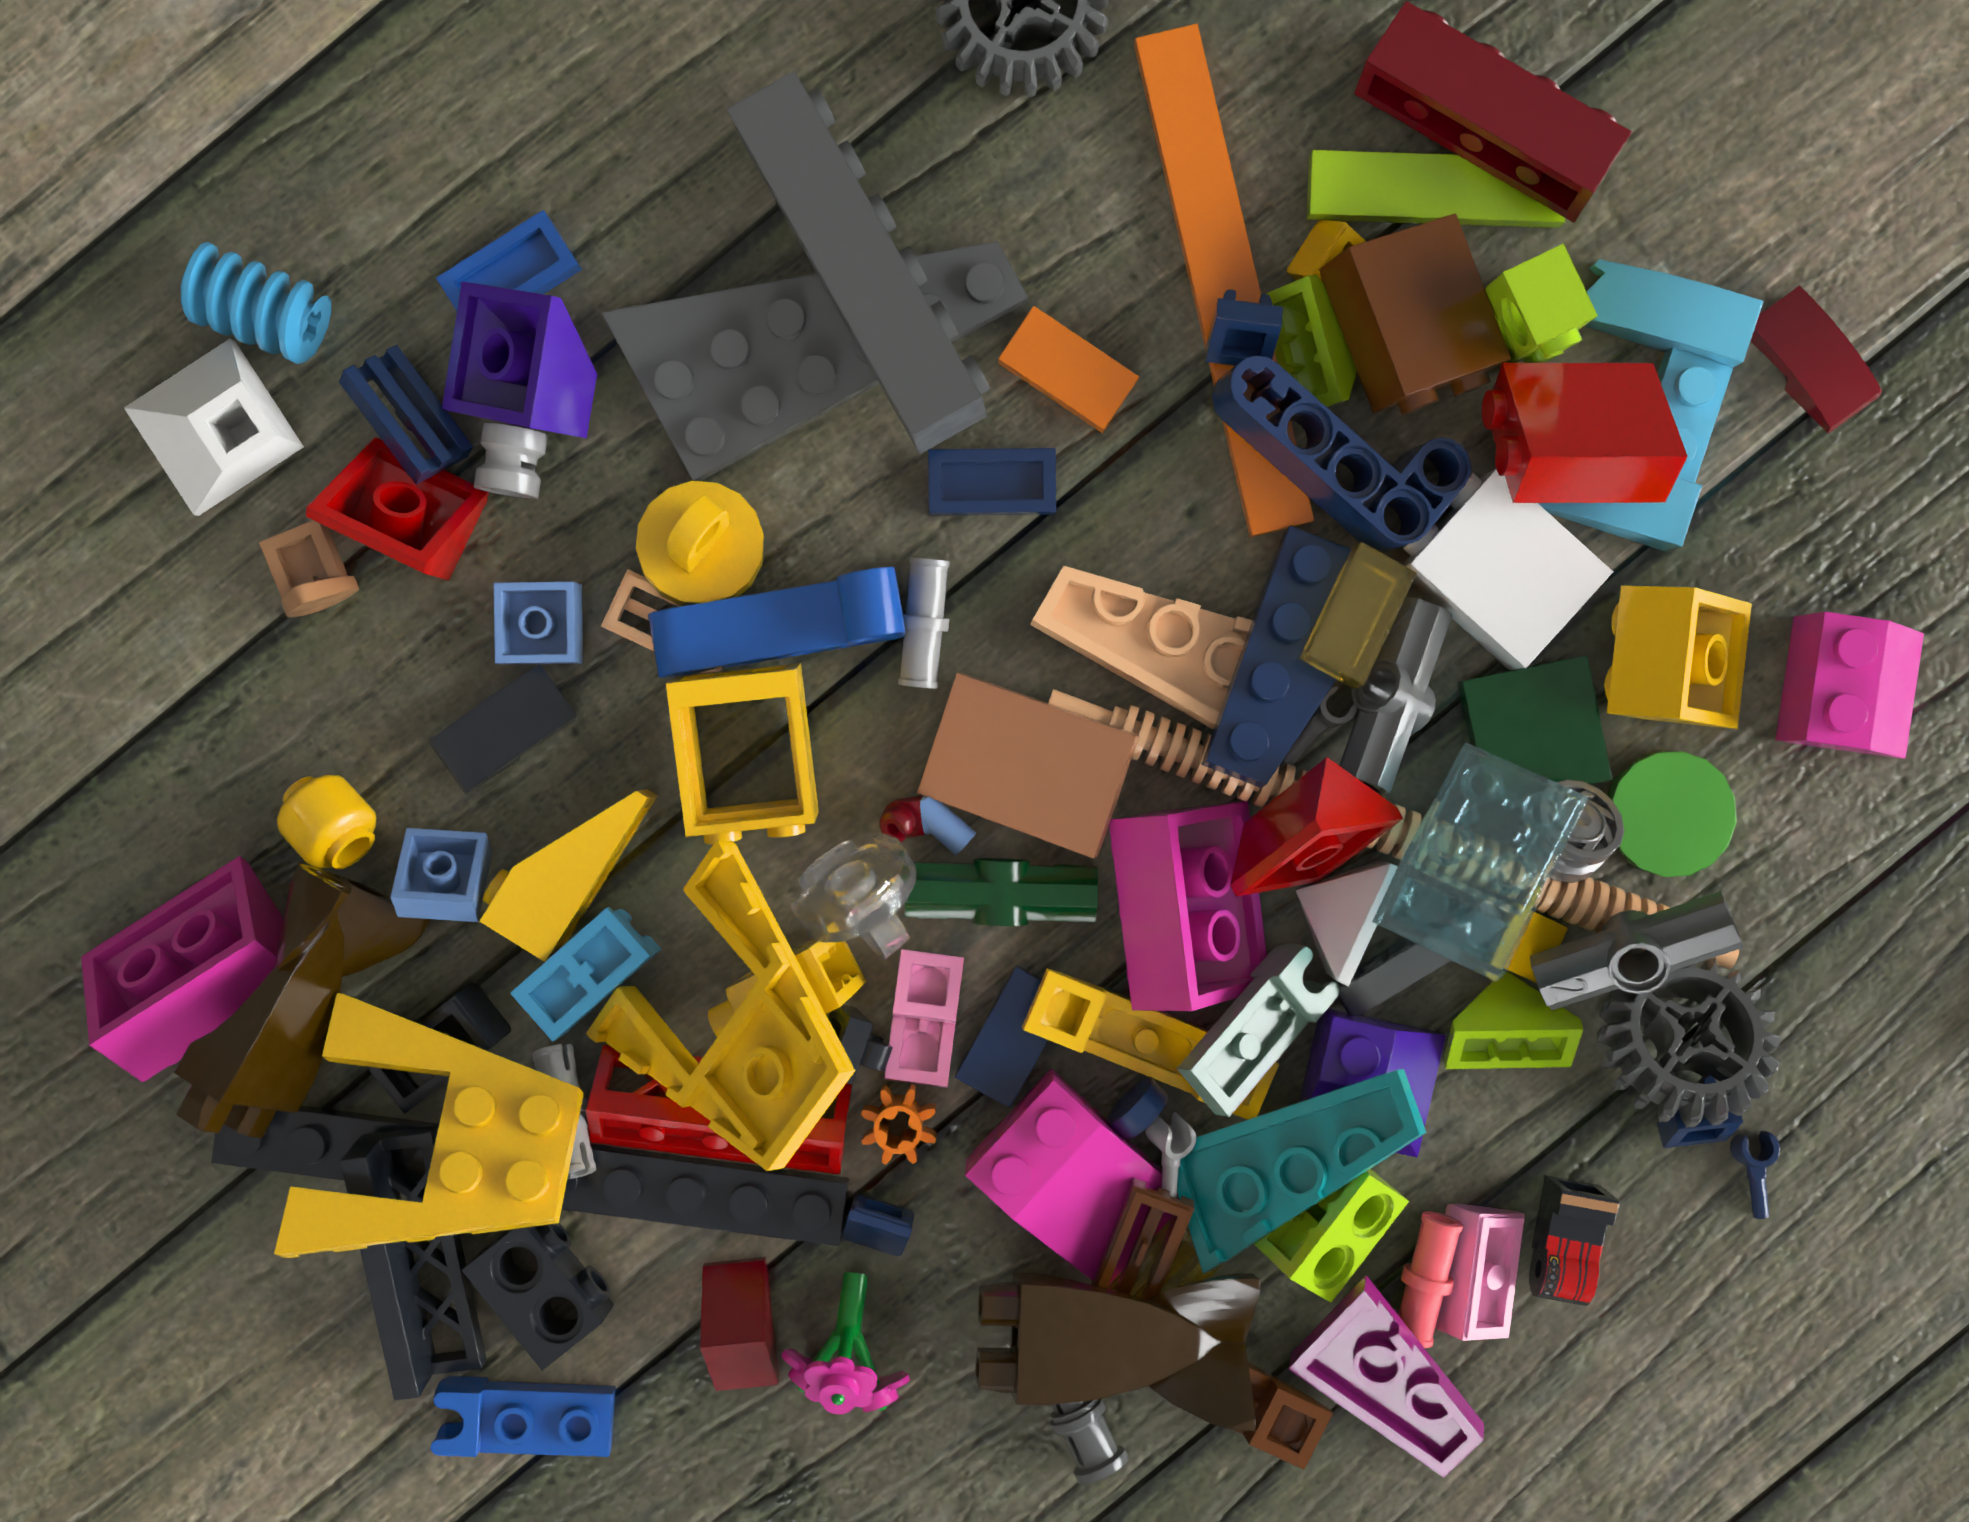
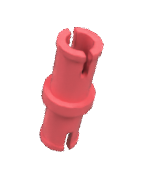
(1428, 1274)

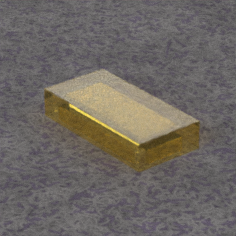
(1358, 615)

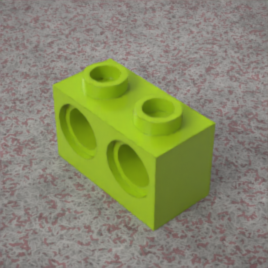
(1540, 306)
(1335, 1235)

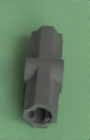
(1396, 695)
(1671, 942)

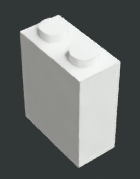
(1504, 570)

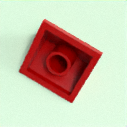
(388, 512)
(1310, 830)

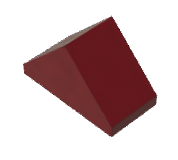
(738, 1324)

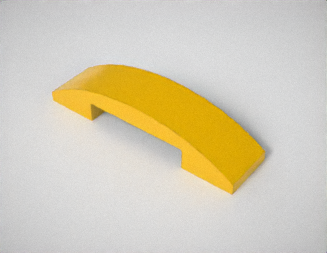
(1106, 1026)

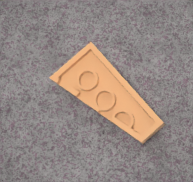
(1146, 639)

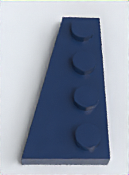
(1271, 687)

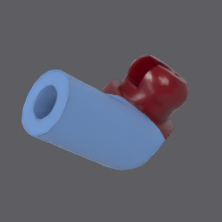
(925, 816)

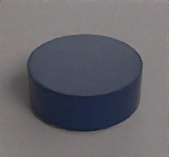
(1138, 1108)

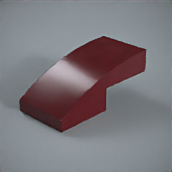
(1817, 359)

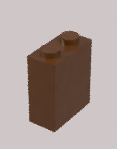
(1415, 315)

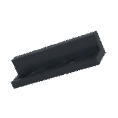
(393, 1274)

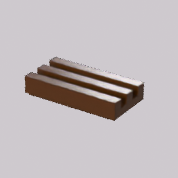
(1159, 1202)

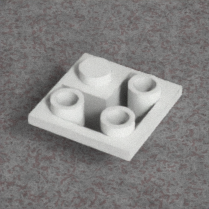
(213, 427)

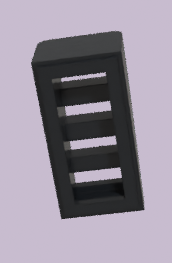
(466, 1017)

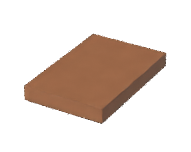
(1028, 765)

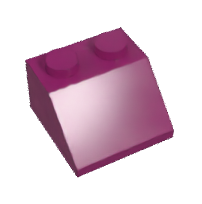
(1849, 684)

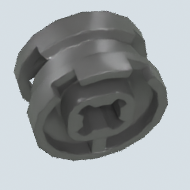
(1592, 837)

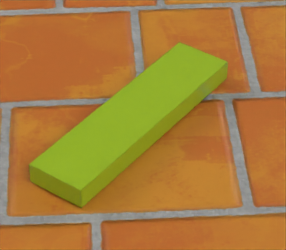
(1415, 191)

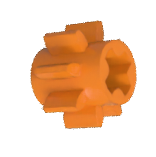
(909, 1138)

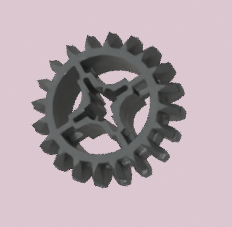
(1041, 23)
(1739, 1072)

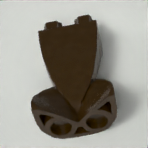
(276, 1038)
(1098, 1342)

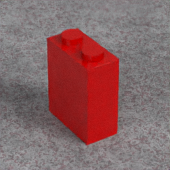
(1583, 433)

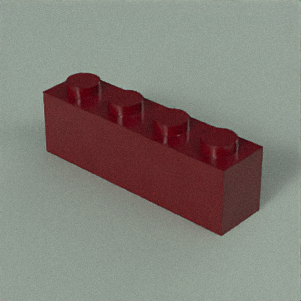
(1491, 111)

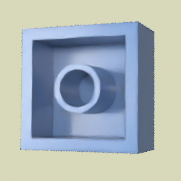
(538, 623)
(441, 875)

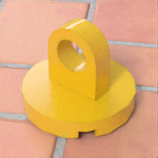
(700, 543)

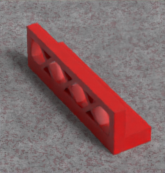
(662, 1125)

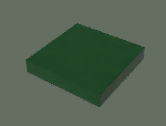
(1540, 720)

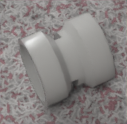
(510, 460)

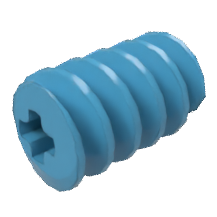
(252, 308)

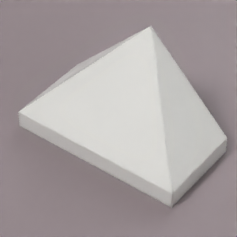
(1342, 915)

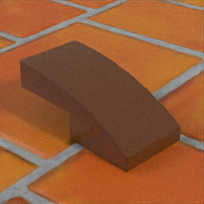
(1286, 1419)

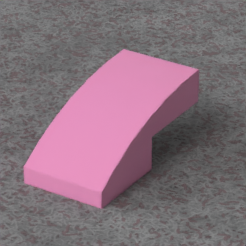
(924, 1018)

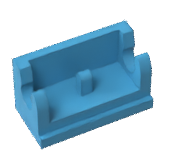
(584, 972)

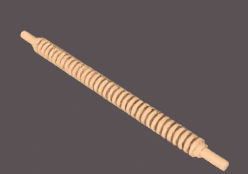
(1582, 902)

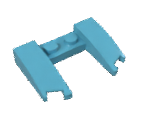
(1703, 339)

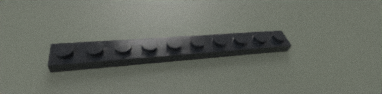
(624, 1183)

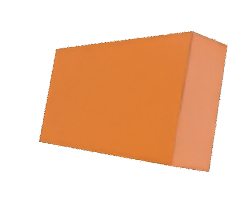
(1068, 369)

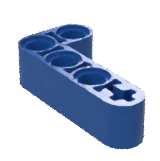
(778, 624)

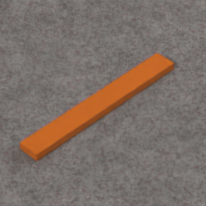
(1212, 239)

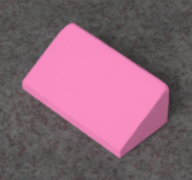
(1482, 1273)

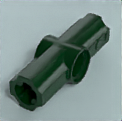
(1004, 892)

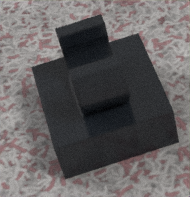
(858, 1041)

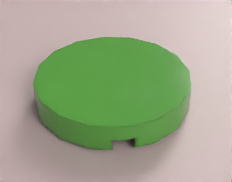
(1673, 813)

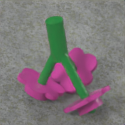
(840, 1384)

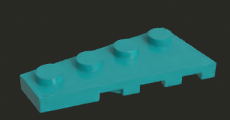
(1285, 1161)

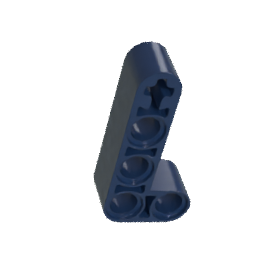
(1333, 442)

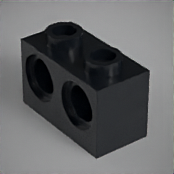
(525, 1296)

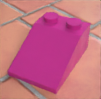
(1063, 1173)

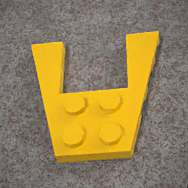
(777, 1054)
(496, 1151)

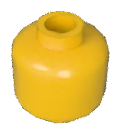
(327, 821)

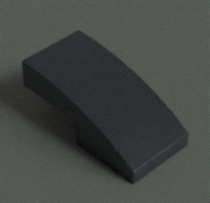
(502, 729)

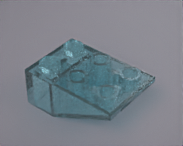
(1481, 861)

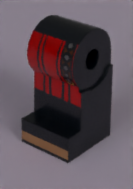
(1570, 1239)

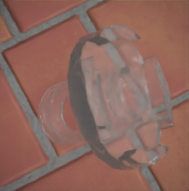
(857, 894)

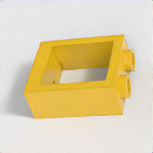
(726, 823)

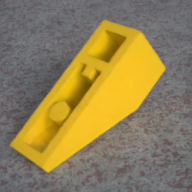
(553, 888)

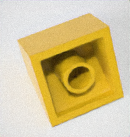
(1678, 656)

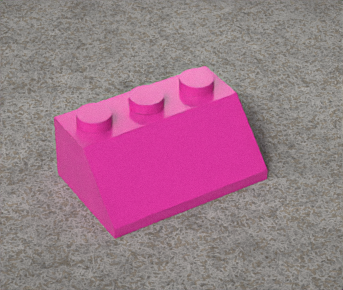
(1179, 918)
(180, 970)

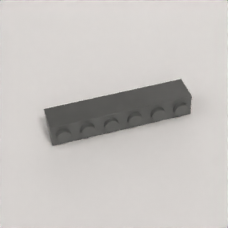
(859, 263)

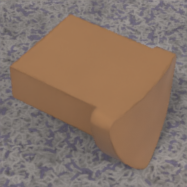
(307, 569)

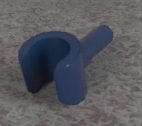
(1756, 1168)

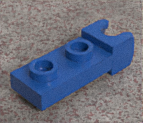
(524, 1418)

